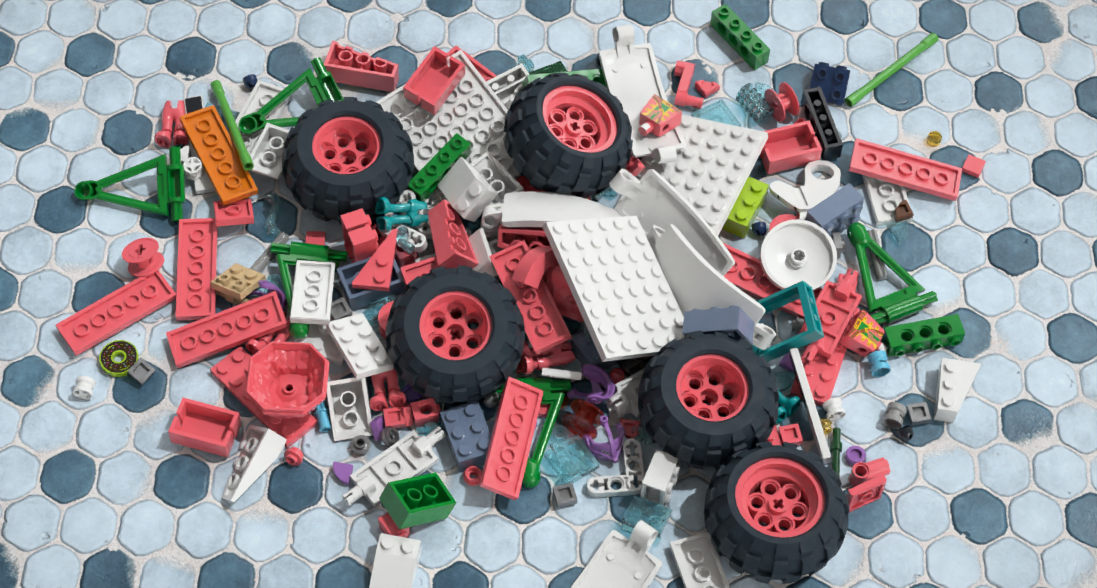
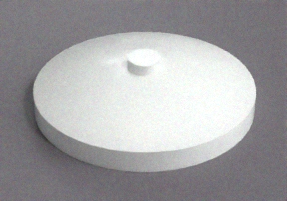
(796, 253)

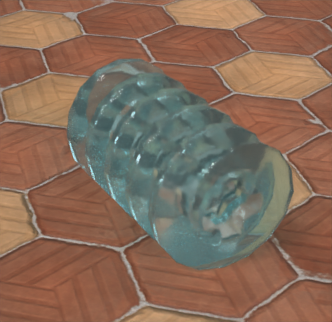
(754, 104)

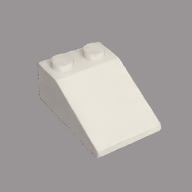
(269, 151)
(496, 176)
(466, 190)
(349, 408)
(395, 562)

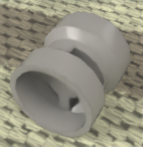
(894, 415)

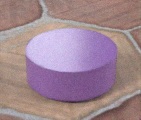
(855, 454)

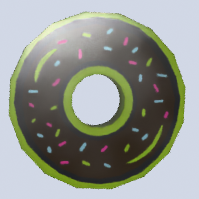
(115, 349)

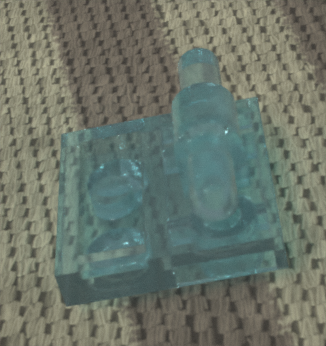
(571, 459)
(647, 511)

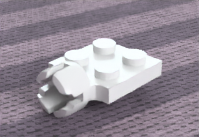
(626, 396)

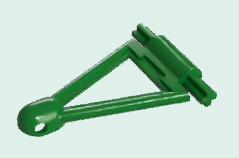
(322, 88)
(169, 186)
(287, 256)
(897, 304)
(532, 471)

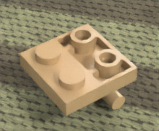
(237, 283)

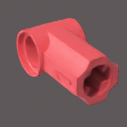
(868, 470)

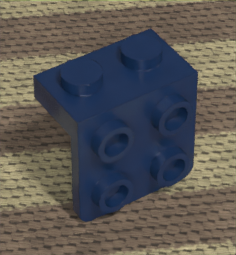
(832, 82)

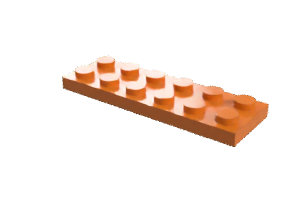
(218, 155)

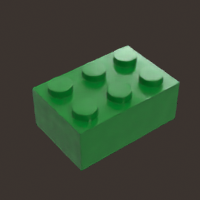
(417, 500)

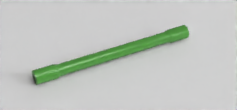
(859, 94)
(244, 156)

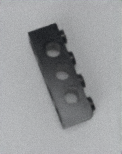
(820, 117)

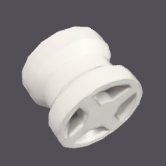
(189, 168)
(84, 387)
(834, 409)

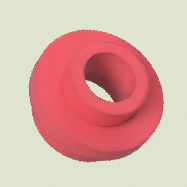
(293, 456)
(472, 470)

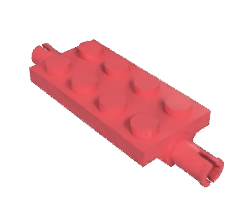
(835, 308)

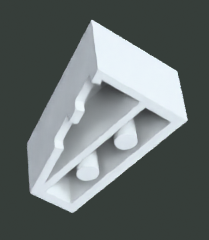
(508, 83)
(952, 387)

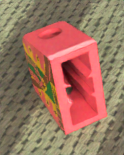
(658, 117)
(863, 335)

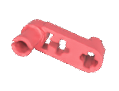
(685, 71)

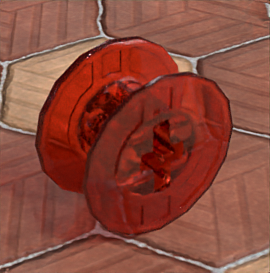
(584, 417)

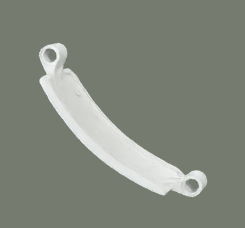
(634, 78)
(660, 204)
(536, 208)
(699, 284)
(622, 561)

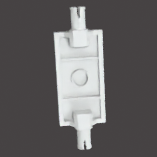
(402, 460)

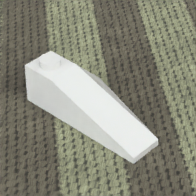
(259, 450)

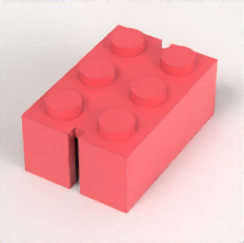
(434, 80)
(790, 147)
(358, 236)
(205, 427)

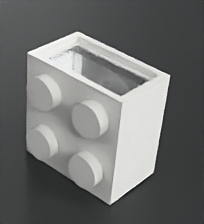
(660, 478)

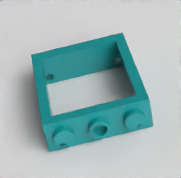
(814, 328)

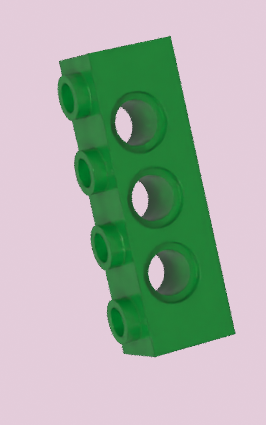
(740, 37)
(429, 177)
(930, 328)

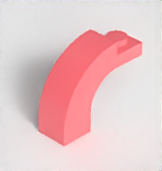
(533, 265)

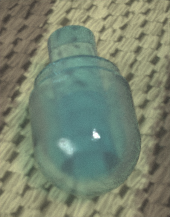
(428, 427)

